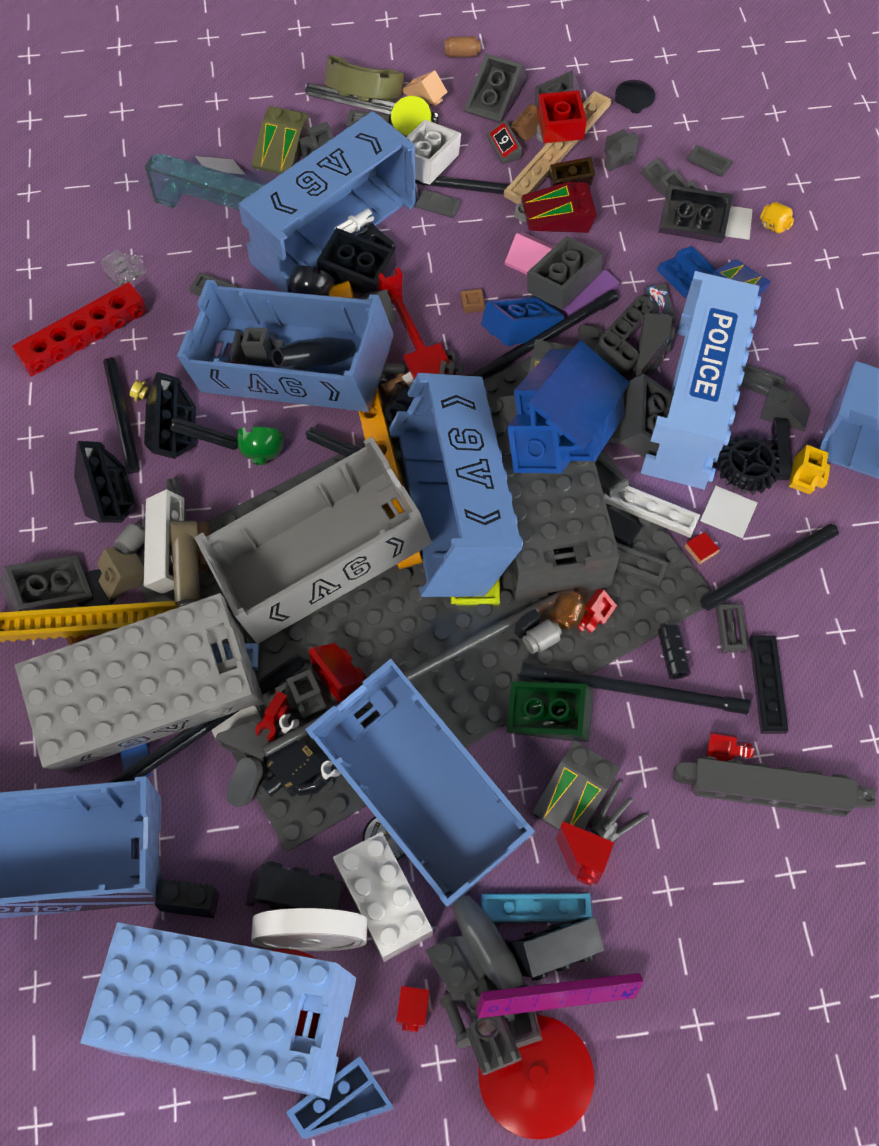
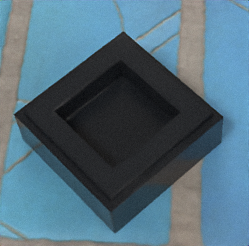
(526, 623)

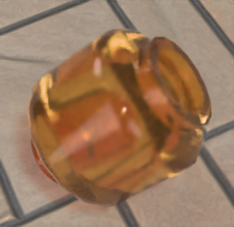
(568, 610)

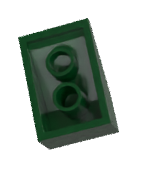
(550, 710)

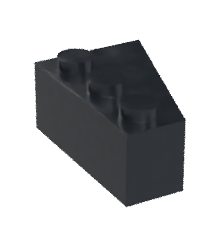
(292, 888)

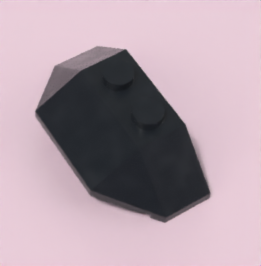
(165, 402)
(102, 484)

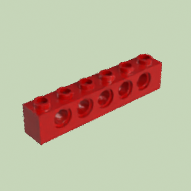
(79, 329)

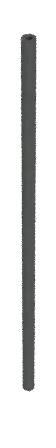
(431, 663)

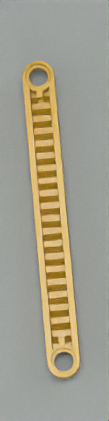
(76, 620)

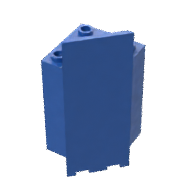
(565, 410)

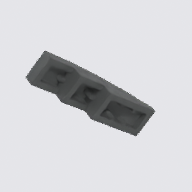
(660, 177)

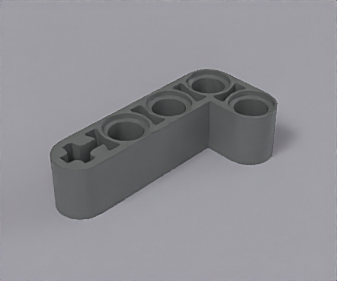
(613, 342)

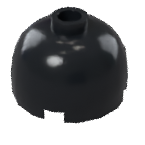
(306, 281)

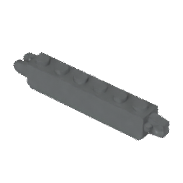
(774, 787)

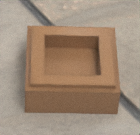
(472, 300)

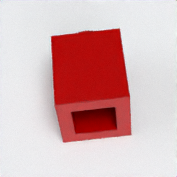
(412, 1008)

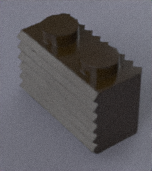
(572, 171)

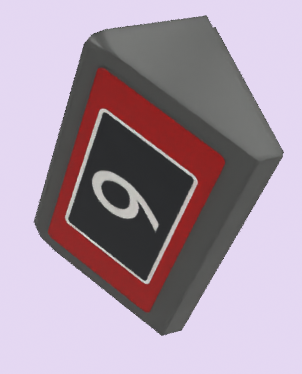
(504, 143)

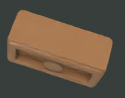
(526, 123)

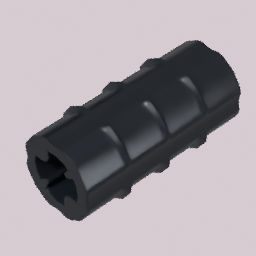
(674, 652)

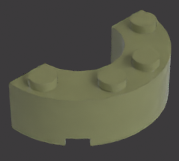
(362, 81)

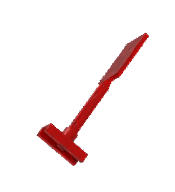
(424, 358)

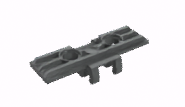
(490, 1051)

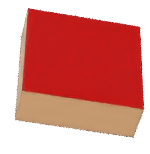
(702, 548)

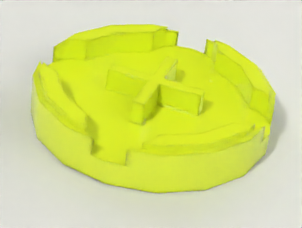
(409, 114)

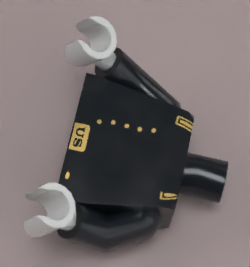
(296, 766)

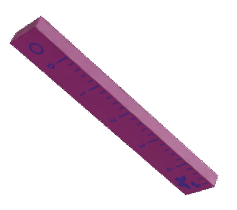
(558, 995)

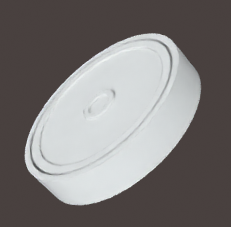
(309, 929)

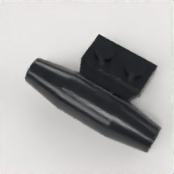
(312, 353)

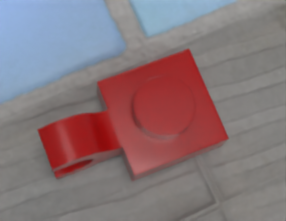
(599, 610)
(278, 707)
(724, 747)

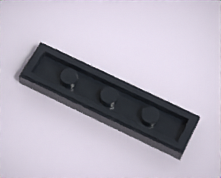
(768, 685)

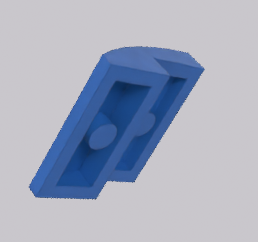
(681, 269)

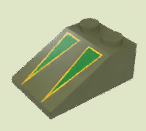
(279, 140)

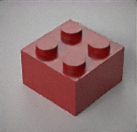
(561, 116)

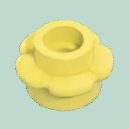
(139, 390)

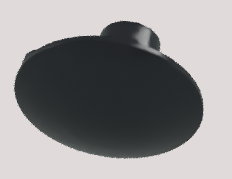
(634, 95)

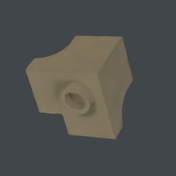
(119, 572)

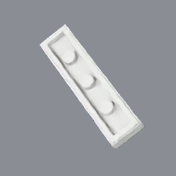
(654, 510)

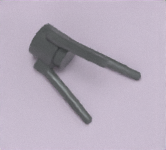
(607, 826)

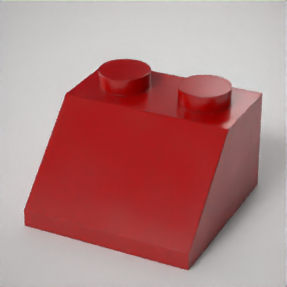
(336, 670)
(584, 852)

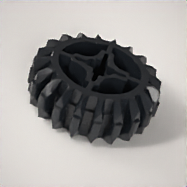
(739, 454)

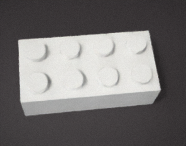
(383, 896)

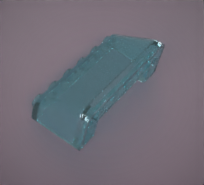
(172, 177)

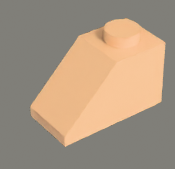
(426, 87)

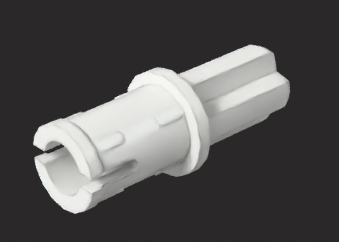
(355, 222)

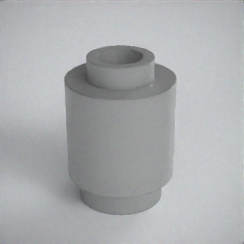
(130, 539)
(542, 636)

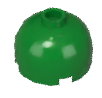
(260, 444)

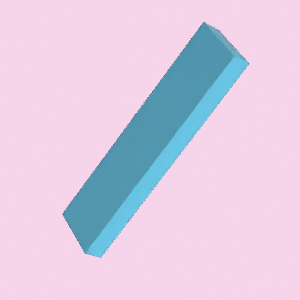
(536, 907)

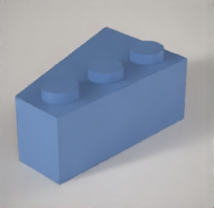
(352, 1099)

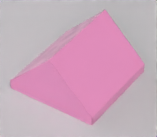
(526, 252)

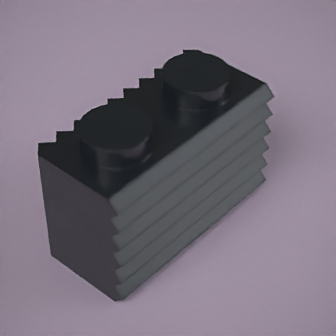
(186, 898)

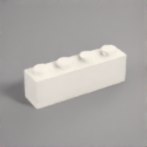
(158, 557)

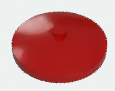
(546, 1088)

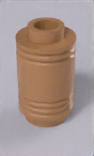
(462, 46)

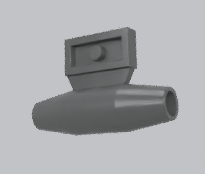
(476, 953)

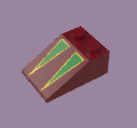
(560, 208)

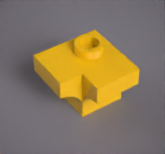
(809, 470)

